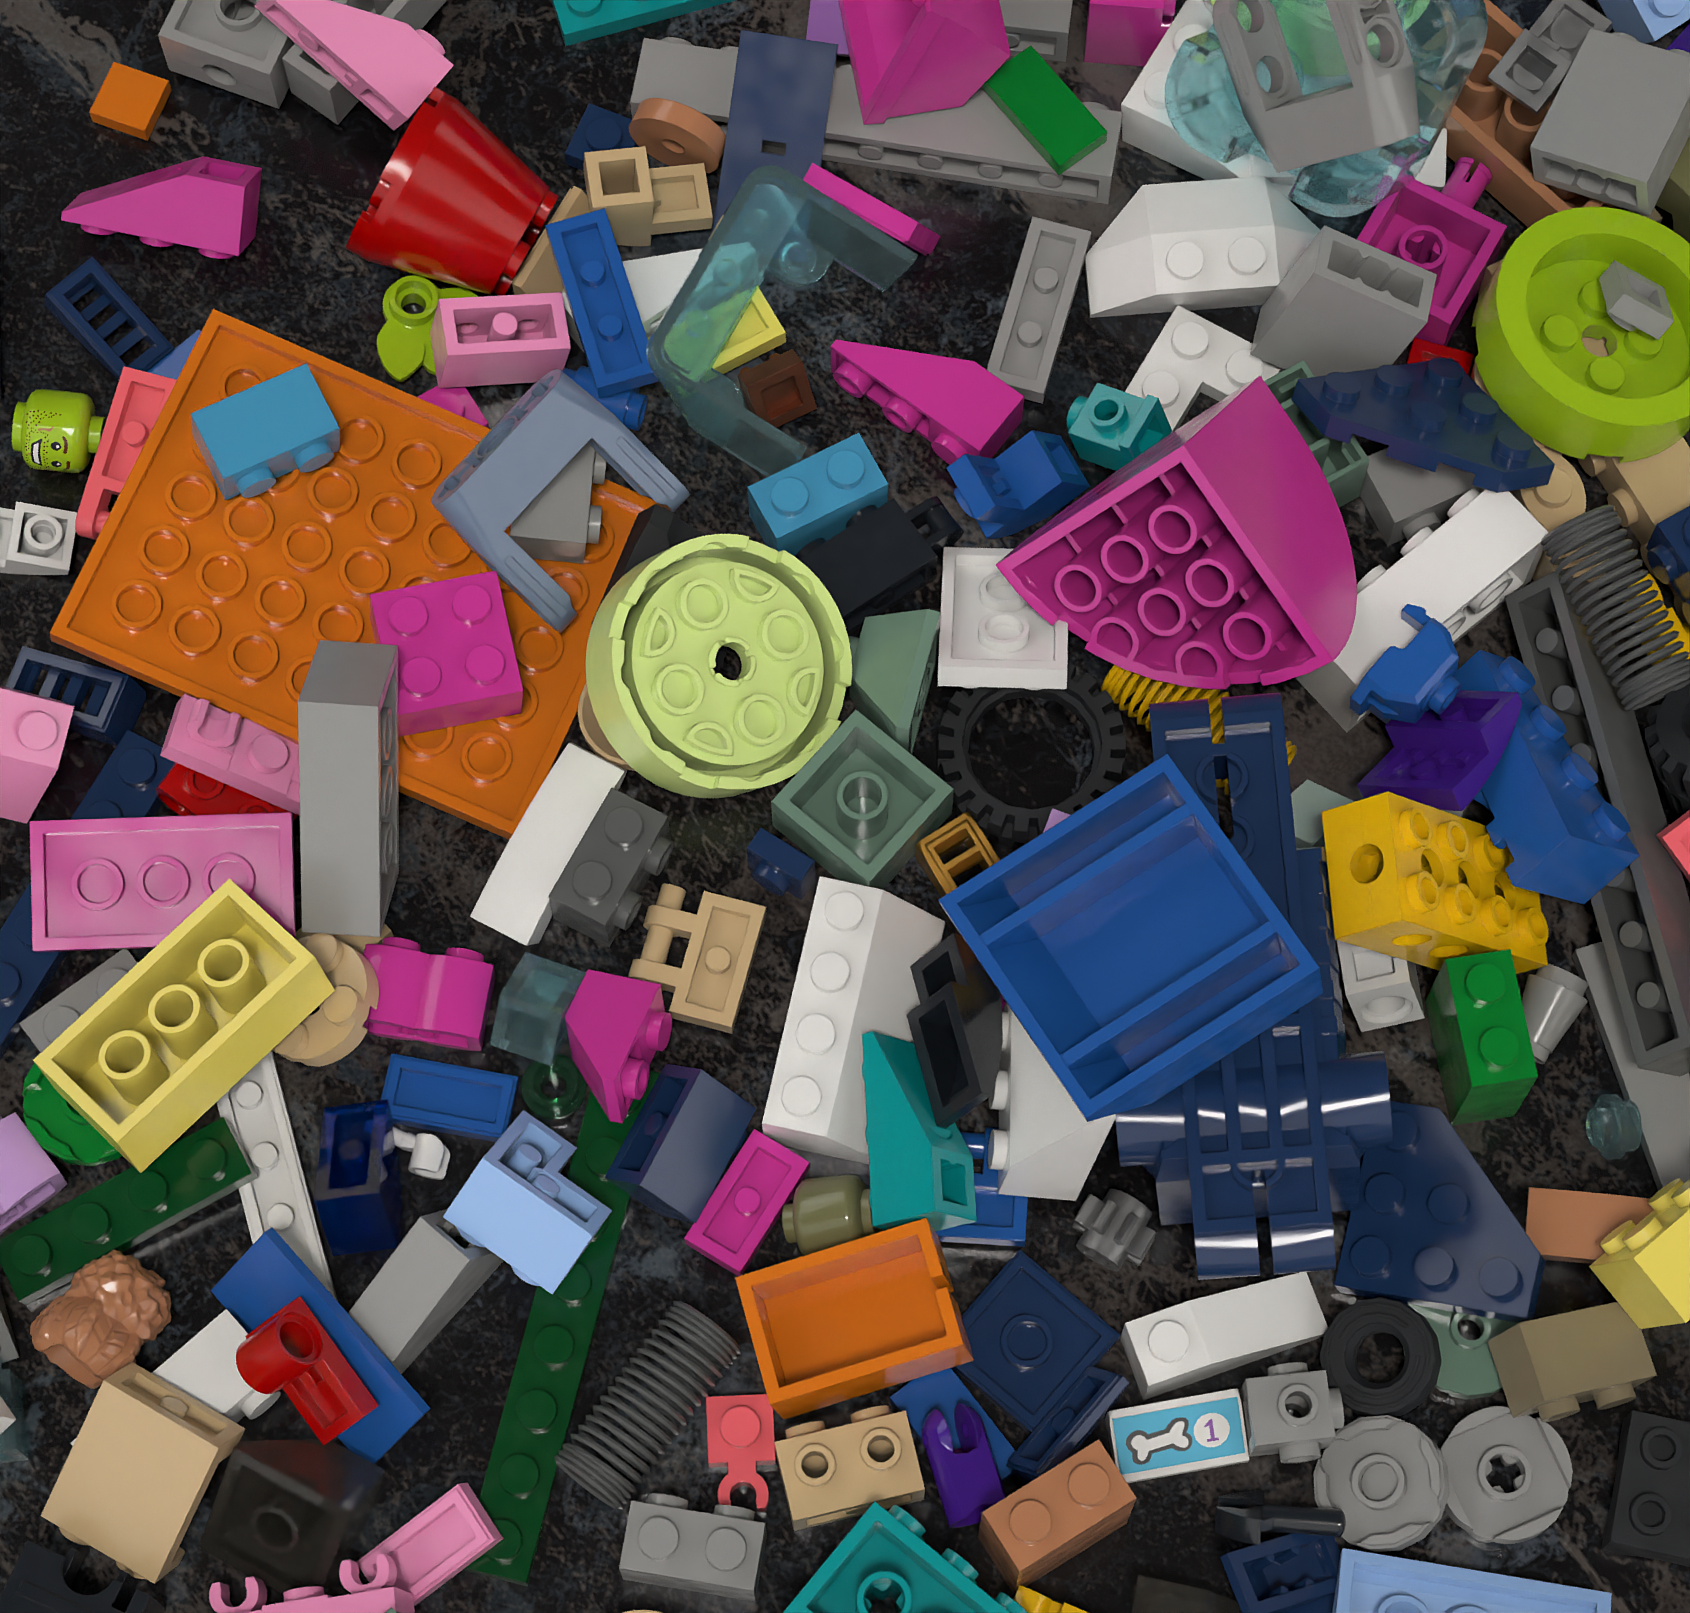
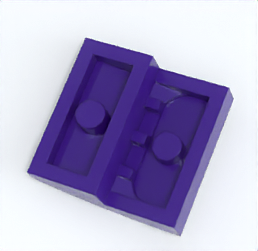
(1446, 755)

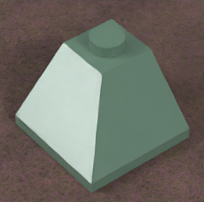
(895, 671)

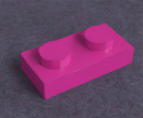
(747, 1203)

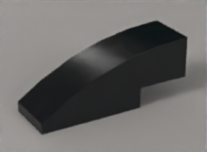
(956, 1029)

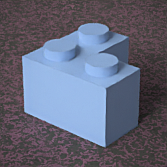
(525, 1207)

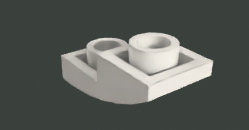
(36, 540)

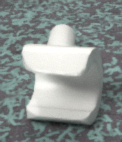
(428, 1155)

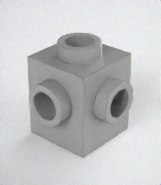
(1274, 1430)

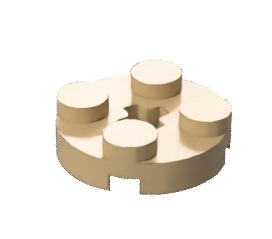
(339, 1022)

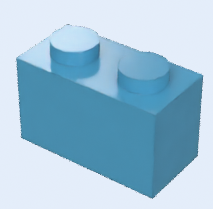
(266, 433)
(816, 495)

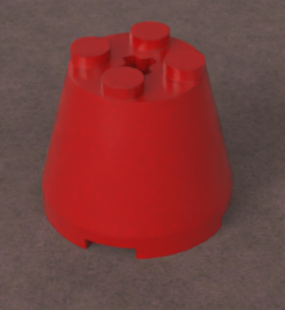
(453, 203)

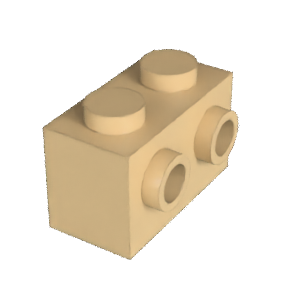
(848, 1467)

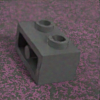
(611, 867)

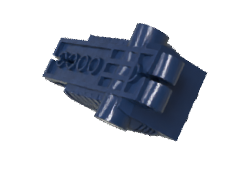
(1288, 1111)

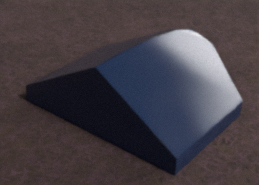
(1285, 1574)

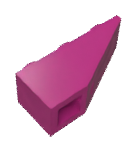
(189, 204)
(939, 397)

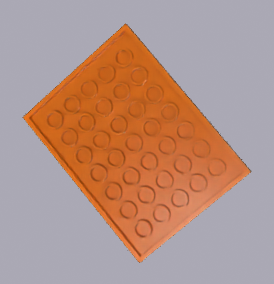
(243, 589)

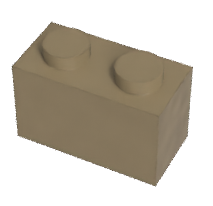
(1571, 1360)

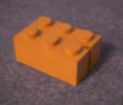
(854, 1319)

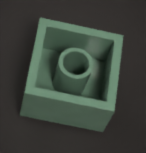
(861, 804)

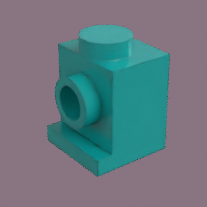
(1115, 426)

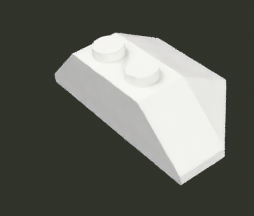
(1196, 248)

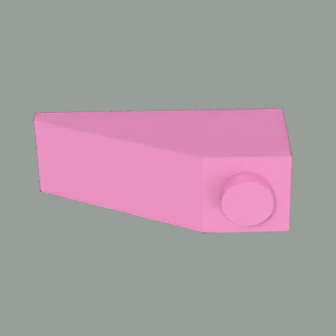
(369, 54)

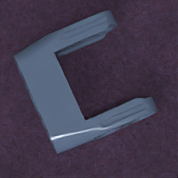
(521, 460)

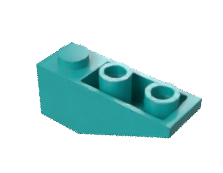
(912, 1161)

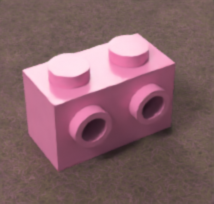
(499, 339)

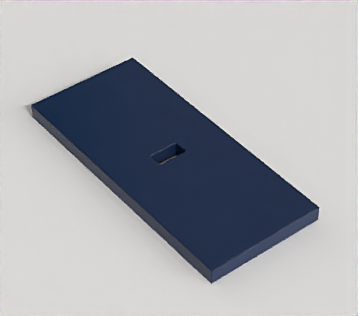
(779, 97)

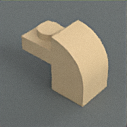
(646, 199)

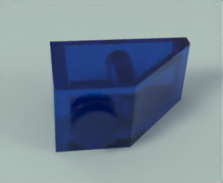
(358, 1178)

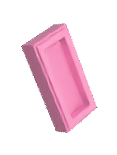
(436, 1543)

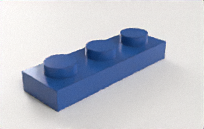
(601, 302)

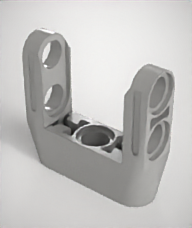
(1332, 122)

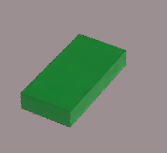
(1045, 110)

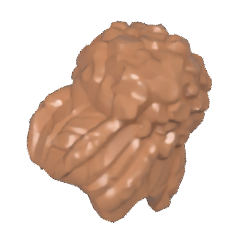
(102, 1318)

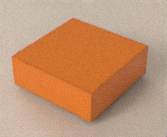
(130, 101)

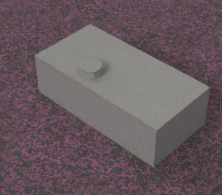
(349, 787)

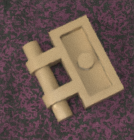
(716, 959)

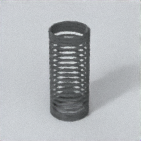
(1661, 678)
(703, 1336)

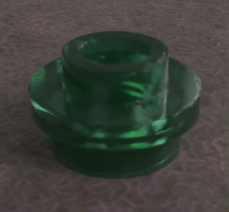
(553, 1108)

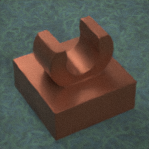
(777, 389)

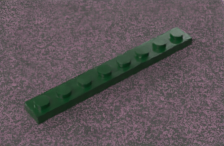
(553, 1363)

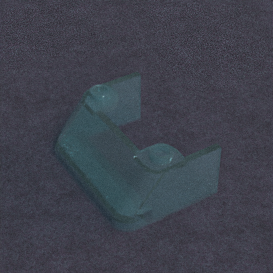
(770, 227)

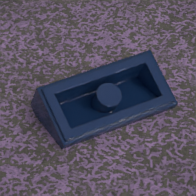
(1068, 1423)

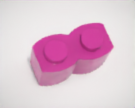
(430, 996)

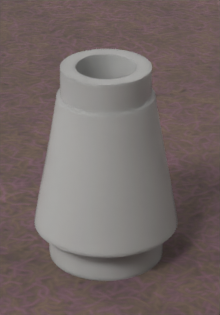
(1550, 1006)

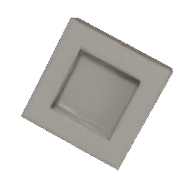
(1635, 301)

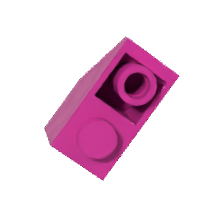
(613, 1036)

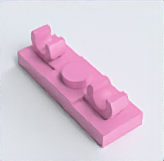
(234, 752)
(368, 1598)

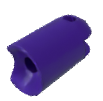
(966, 1475)

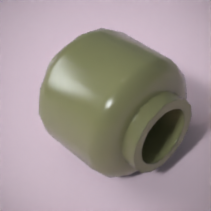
(828, 1213)

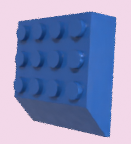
(1134, 943)

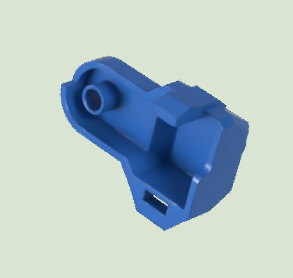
(1412, 678)

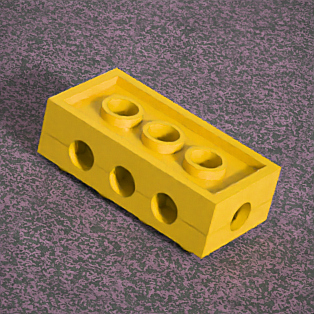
(1426, 885)

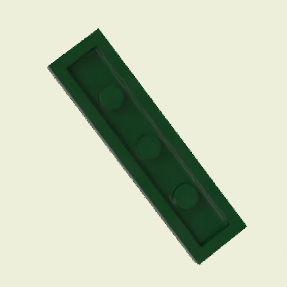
(125, 1210)

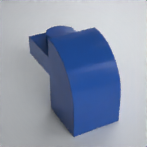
(1019, 485)

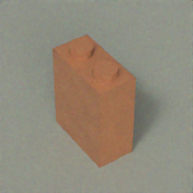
(1056, 1516)

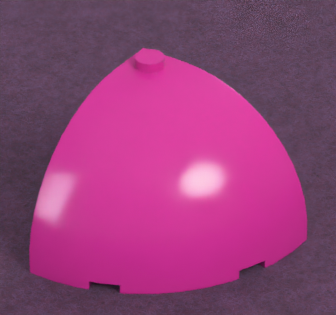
(1202, 555)

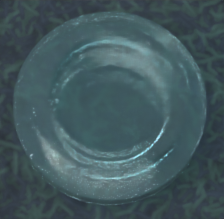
(1614, 1126)

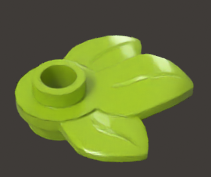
(405, 337)

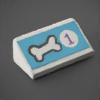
(1178, 1436)

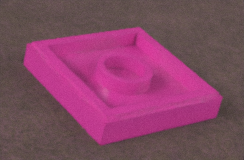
(873, 210)

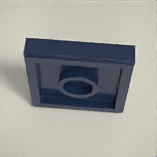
(1030, 1341)

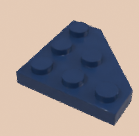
(1426, 417)
(1436, 1227)

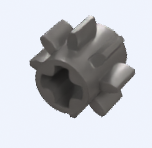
(1114, 1229)

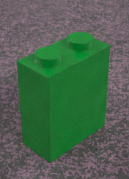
(1480, 1037)

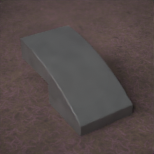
(1543, 55)

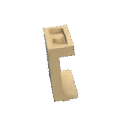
(139, 1471)

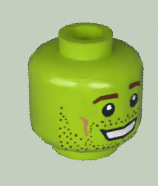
(57, 430)

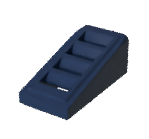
(76, 286)
(112, 705)

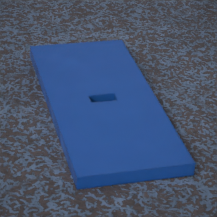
(273, 1277)

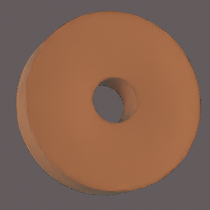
(677, 134)

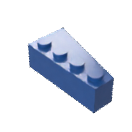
(1546, 796)

